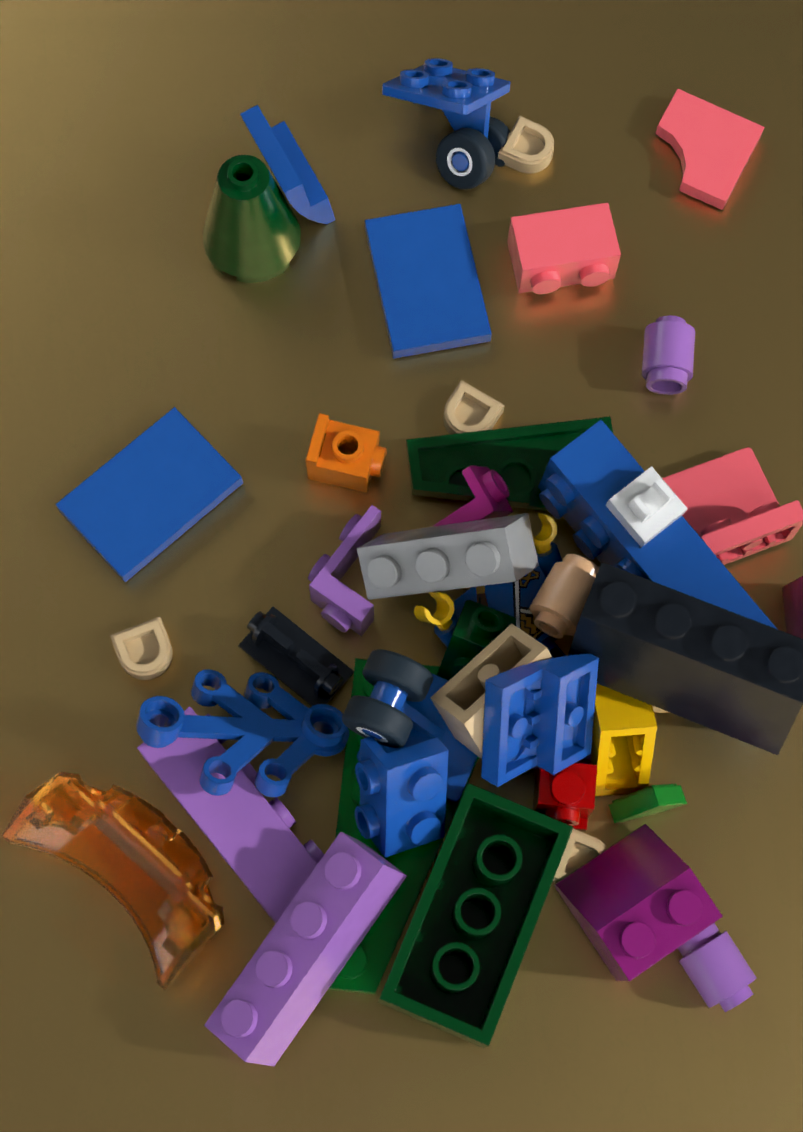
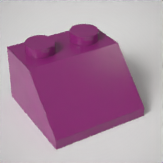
(637, 903)

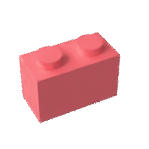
(563, 248)

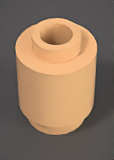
(563, 596)

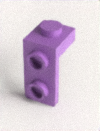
(340, 604)

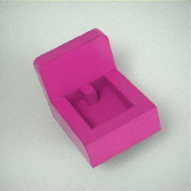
(489, 494)

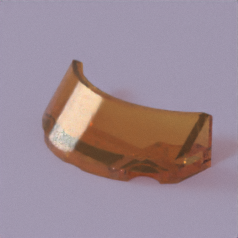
(130, 854)

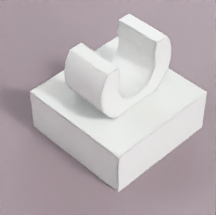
(646, 506)

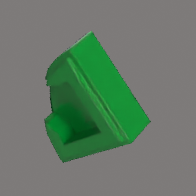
(647, 802)

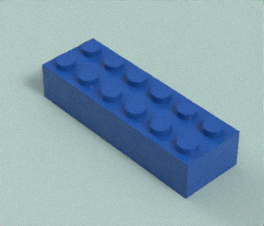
(578, 488)

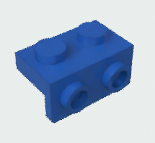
(402, 794)

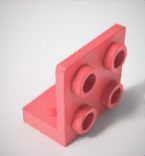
(734, 506)

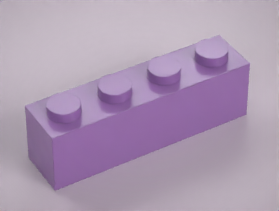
(240, 824)
(305, 951)

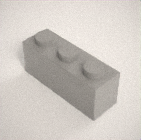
(448, 557)

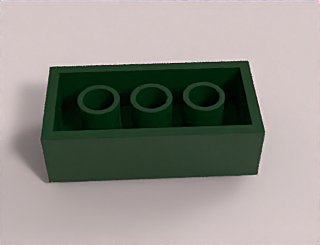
(476, 916)

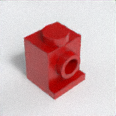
(567, 794)

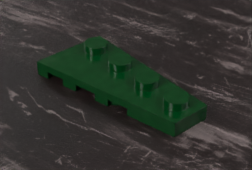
(514, 453)

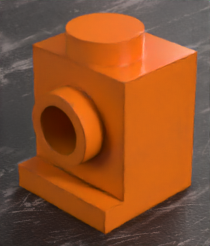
(348, 471)

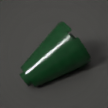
(249, 223)

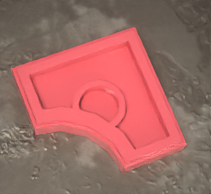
(710, 146)

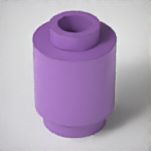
(668, 355)
(717, 968)

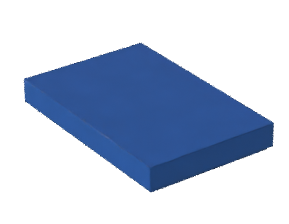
(427, 281)
(149, 494)

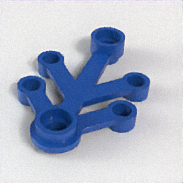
(312, 729)

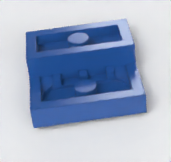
(289, 167)
(539, 717)

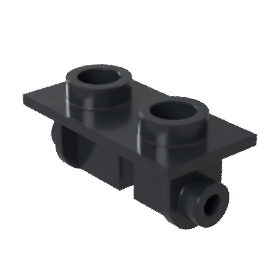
(295, 657)

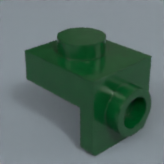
(473, 632)

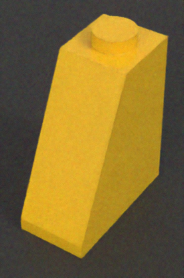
(622, 742)

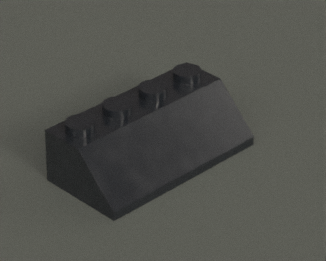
(692, 658)

